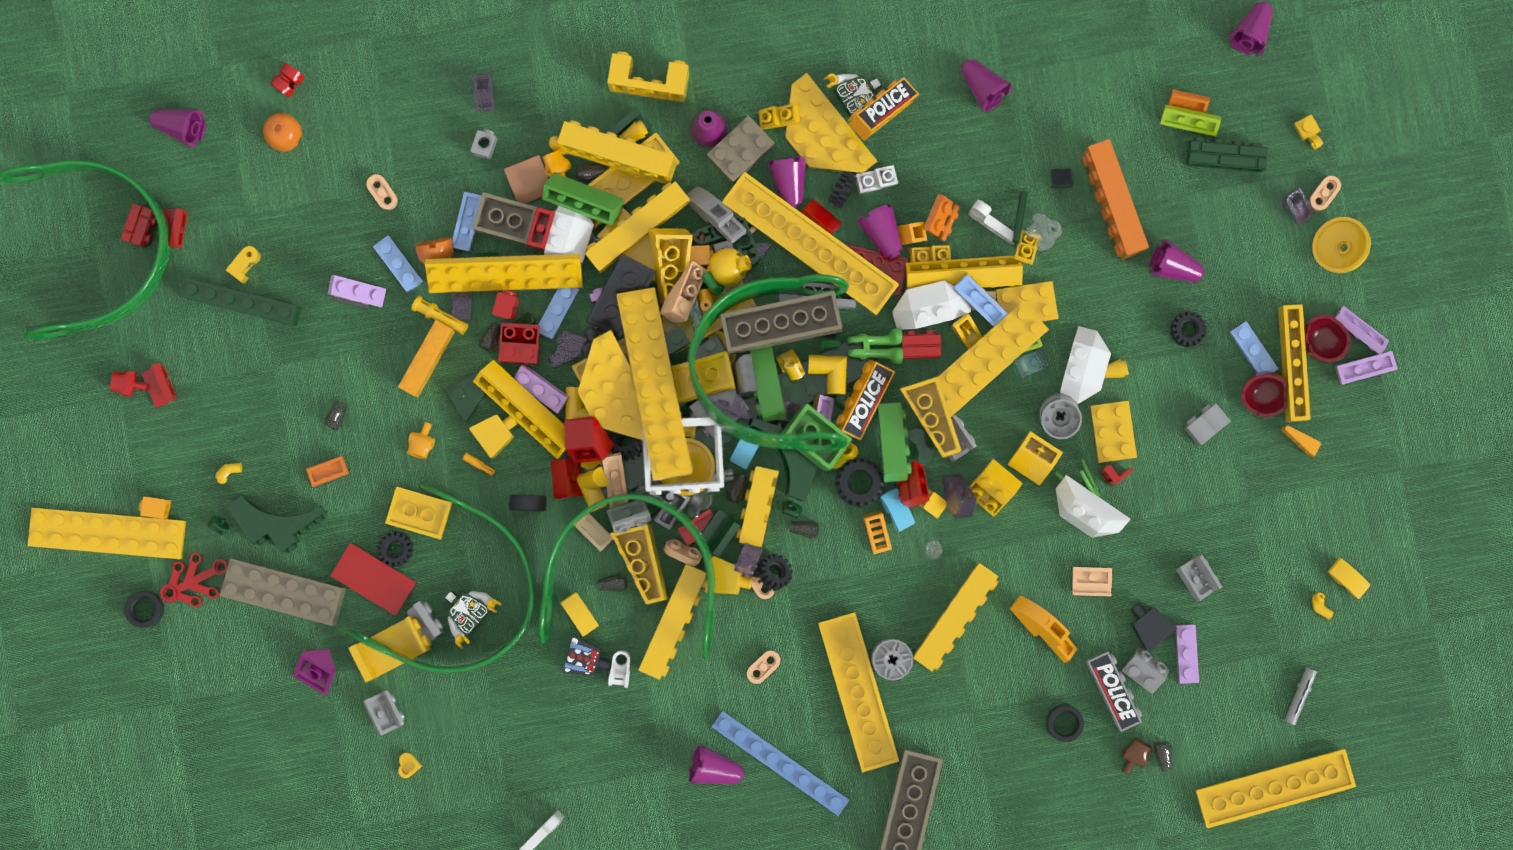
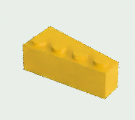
(670, 256)
(931, 409)
(758, 506)
(643, 562)

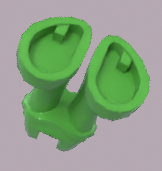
(894, 338)

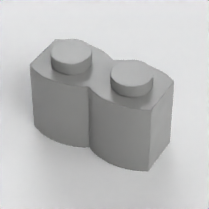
(1207, 424)

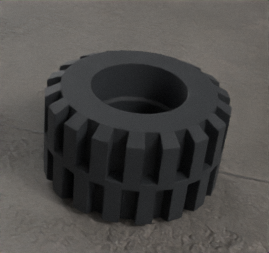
(876, 482)

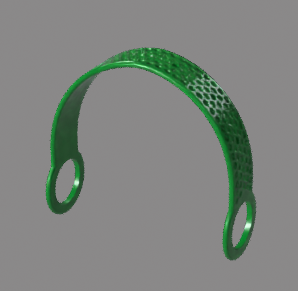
(157, 271)
(747, 291)
(547, 598)
(454, 669)

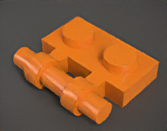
(941, 212)

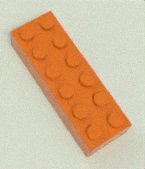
(1114, 199)

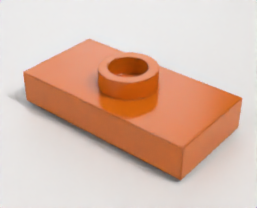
(1188, 101)
(327, 471)

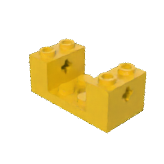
(621, 82)

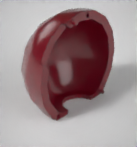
(1326, 339)
(1265, 394)

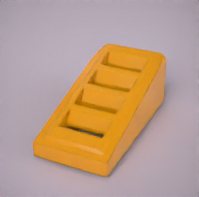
(1303, 441)
(872, 516)

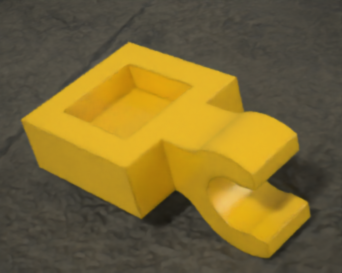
(1308, 129)

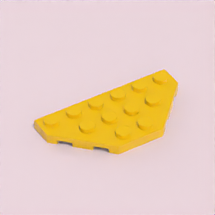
(823, 133)
(609, 388)

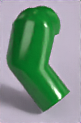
(714, 287)

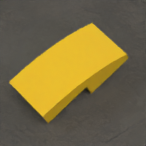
(779, 116)
(1026, 248)
(931, 253)
(1349, 578)
(579, 614)

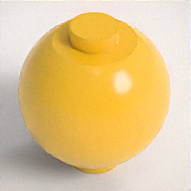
(728, 266)

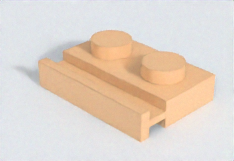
(1091, 581)

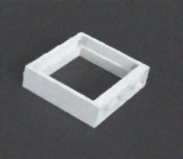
(692, 487)

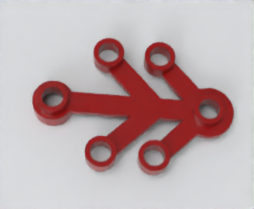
(191, 581)

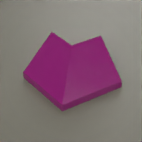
(316, 669)

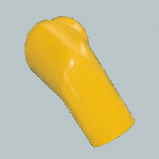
(225, 470)
(1319, 607)

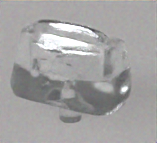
(933, 549)

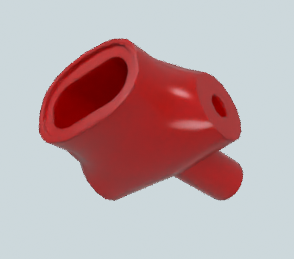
(125, 383)

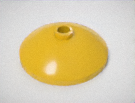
(1333, 237)
(702, 467)

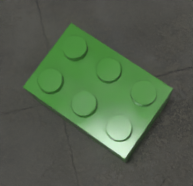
(809, 420)

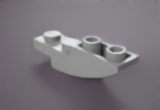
(716, 213)

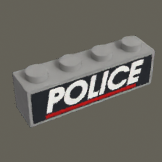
(1113, 690)

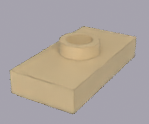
(594, 532)

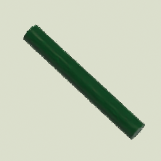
(1019, 217)

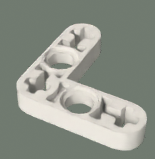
(980, 213)
(546, 829)

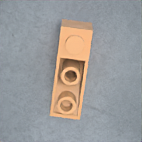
(683, 294)

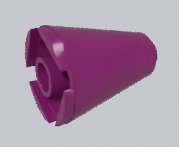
(1253, 30)
(985, 84)
(180, 124)
(708, 128)
(789, 178)
(882, 230)
(1174, 263)
(713, 768)

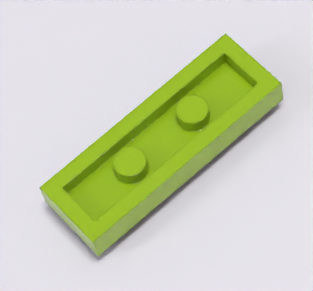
(1190, 120)

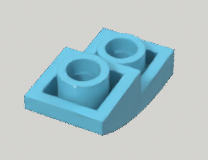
(743, 454)
(898, 512)

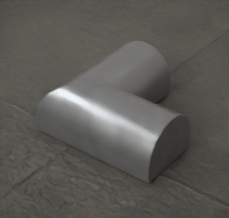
(744, 375)
(662, 516)

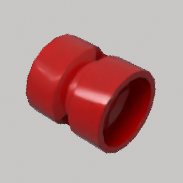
(287, 80)

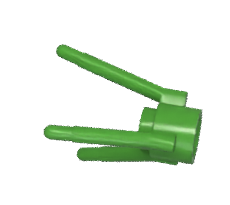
(1090, 485)

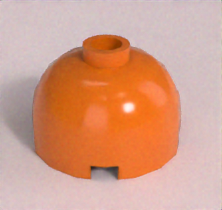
(282, 132)
(438, 249)

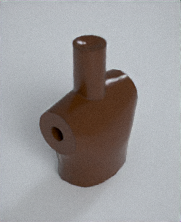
(1136, 754)

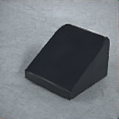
(1061, 178)

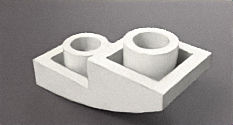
(876, 179)

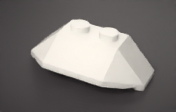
(569, 233)
(929, 305)
(1085, 365)
(1087, 510)

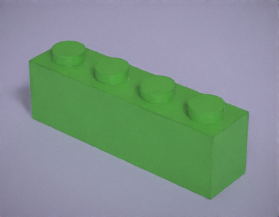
(582, 199)
(768, 385)
(893, 442)

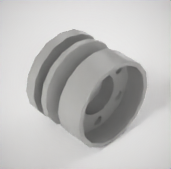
(1055, 425)
(881, 654)

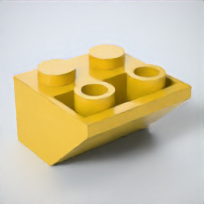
(1034, 458)
(994, 487)

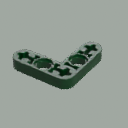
(718, 238)

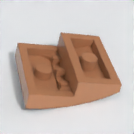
(527, 179)

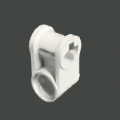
(620, 670)

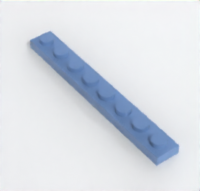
(780, 763)

